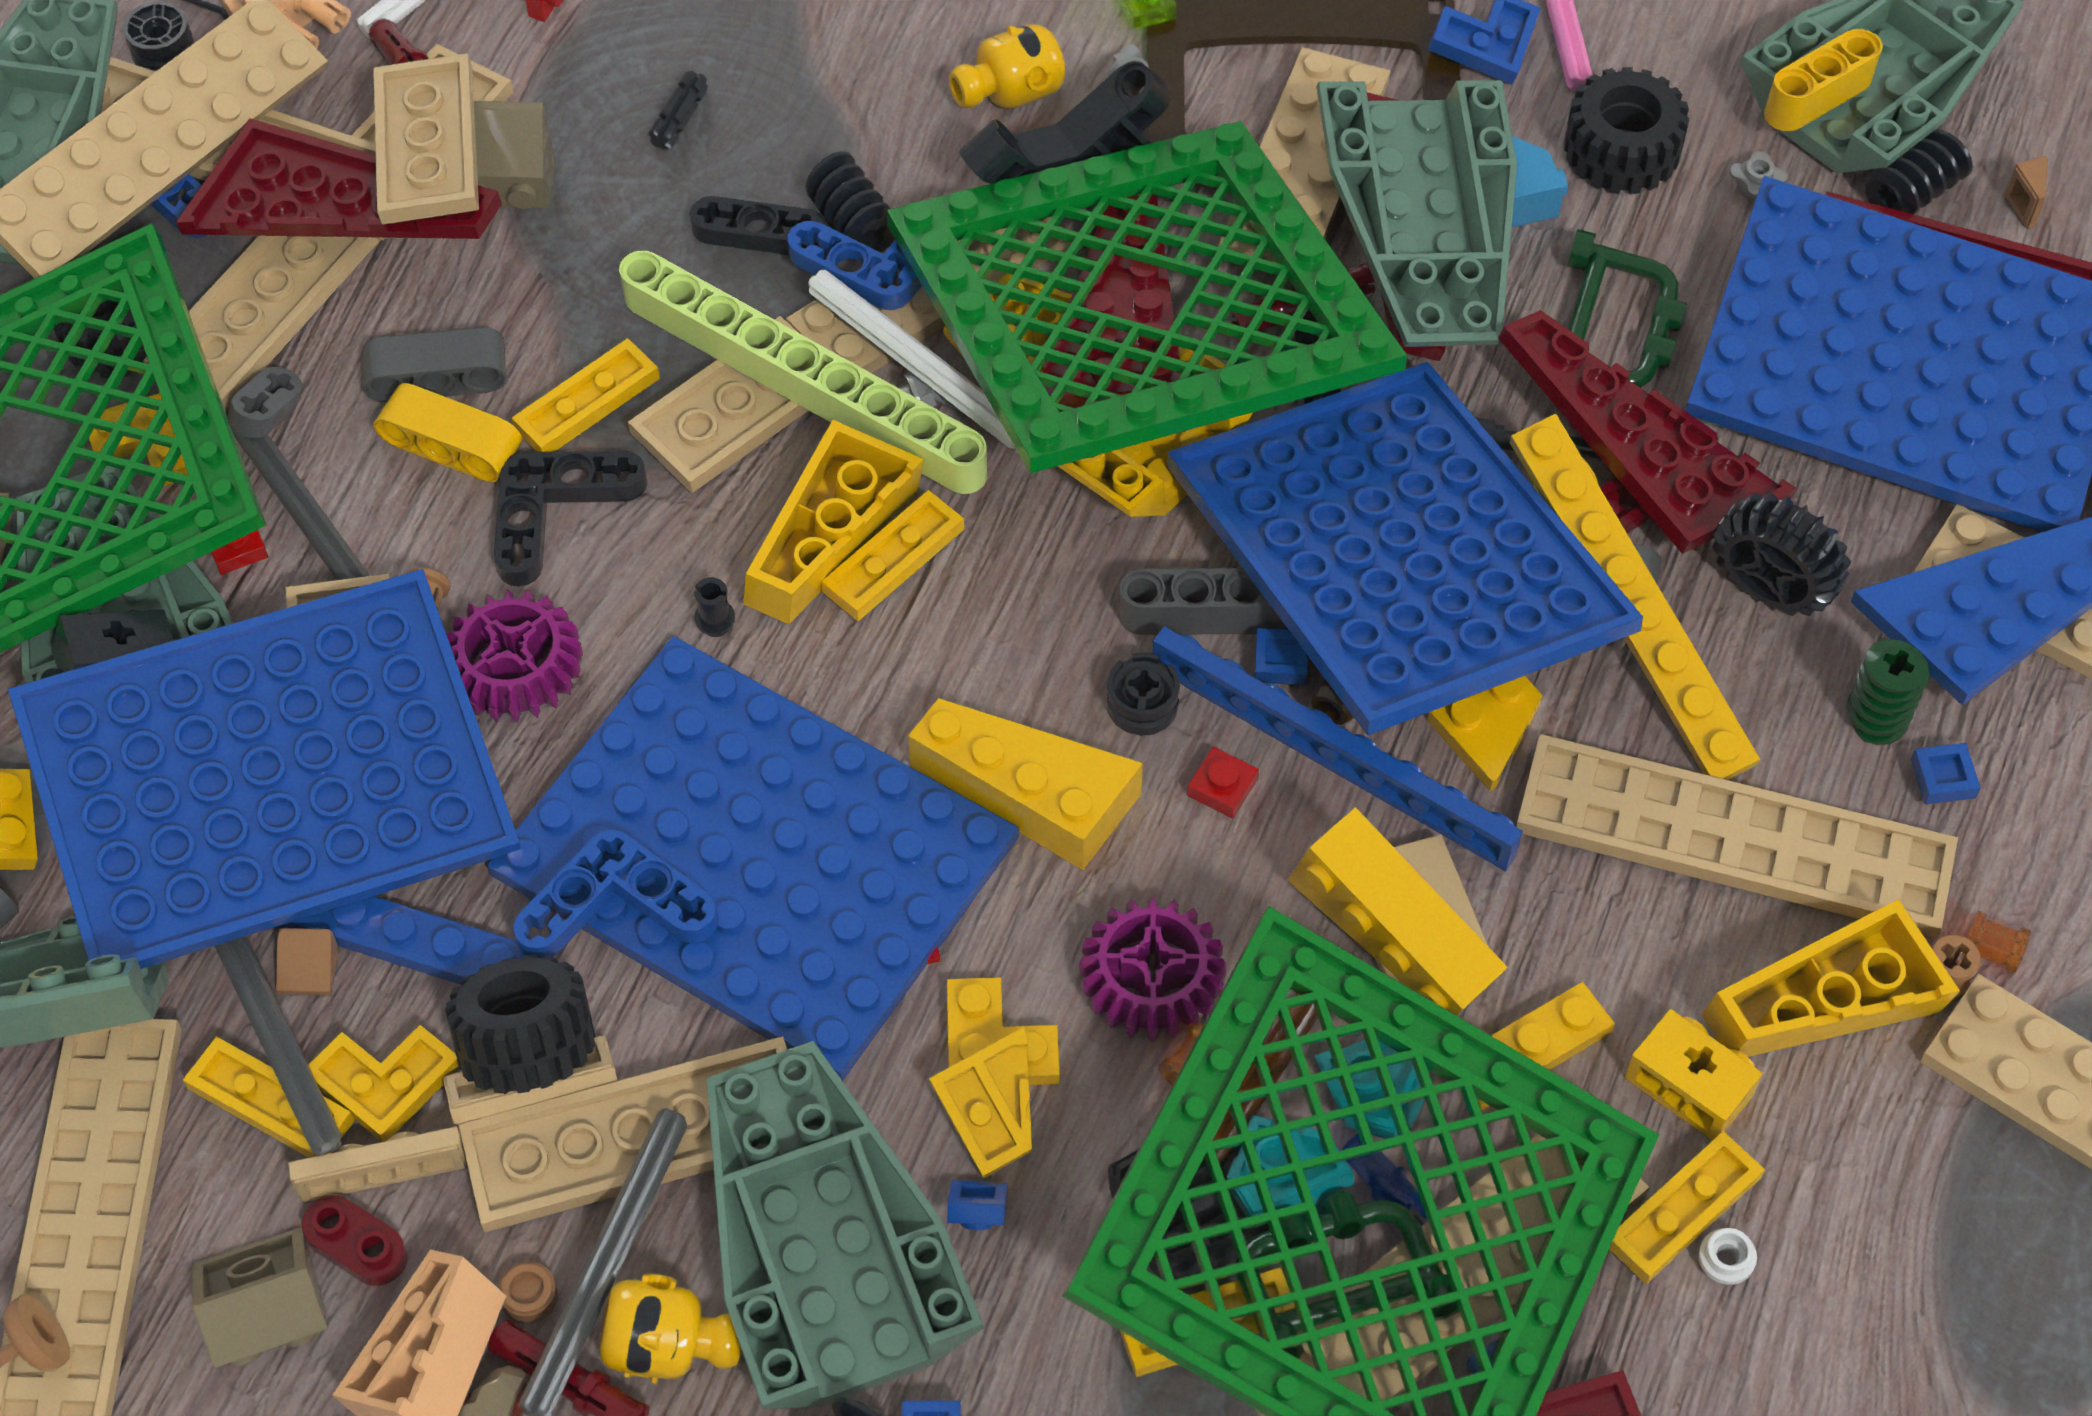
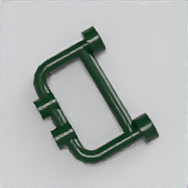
(1667, 312)
(1345, 1220)

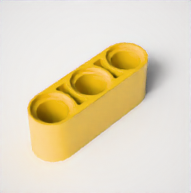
(1822, 79)
(447, 432)

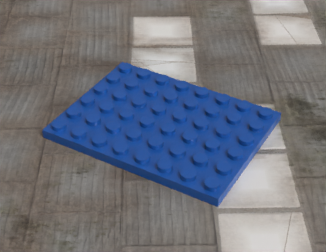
(1905, 357)
(1402, 546)
(262, 772)
(816, 846)

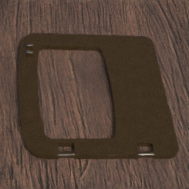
(1250, 22)

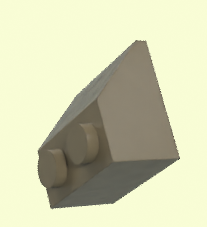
(515, 152)
(258, 1299)

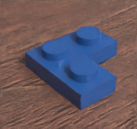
(1487, 46)

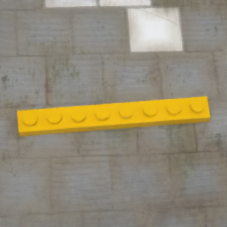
(1662, 644)

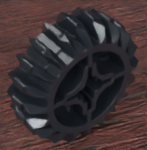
(1781, 554)

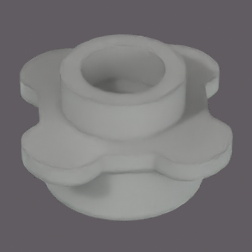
(1751, 173)

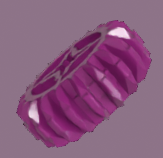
(516, 637)
(1195, 963)

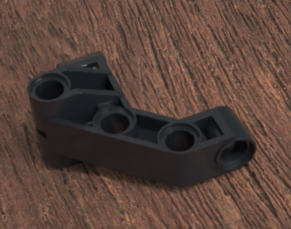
(1101, 124)

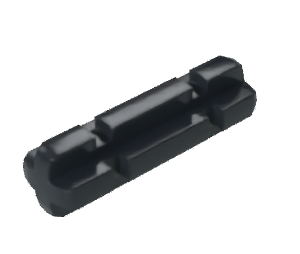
(678, 110)

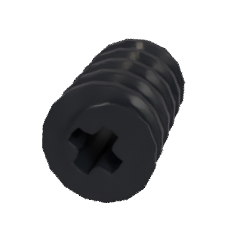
(1920, 173)
(849, 201)

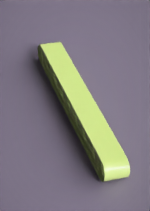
(737, 332)

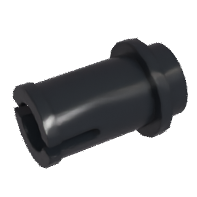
(714, 612)

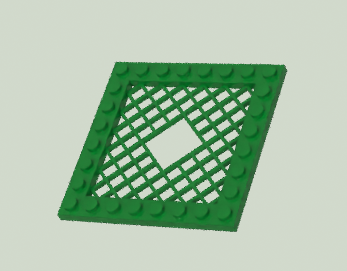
(140, 279)
(1352, 335)
(1257, 1370)

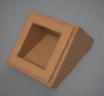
(2028, 189)
(306, 961)

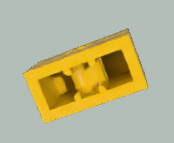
(1704, 1100)

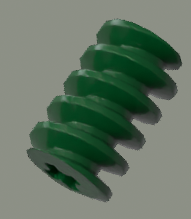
(1887, 691)

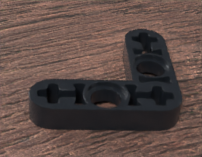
(536, 493)

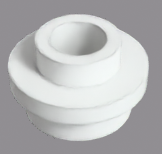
(1730, 1241)

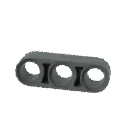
(436, 361)

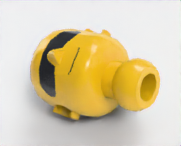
(1011, 69)
(659, 1330)

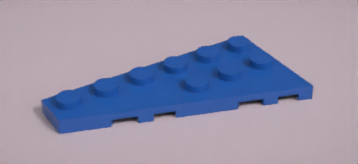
(1987, 608)

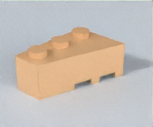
(426, 1343)

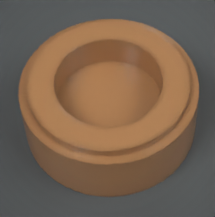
(529, 1292)

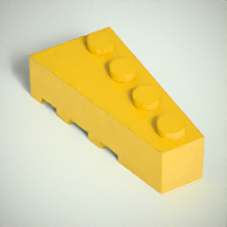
(834, 509)
(1042, 783)
(1395, 914)
(1837, 986)

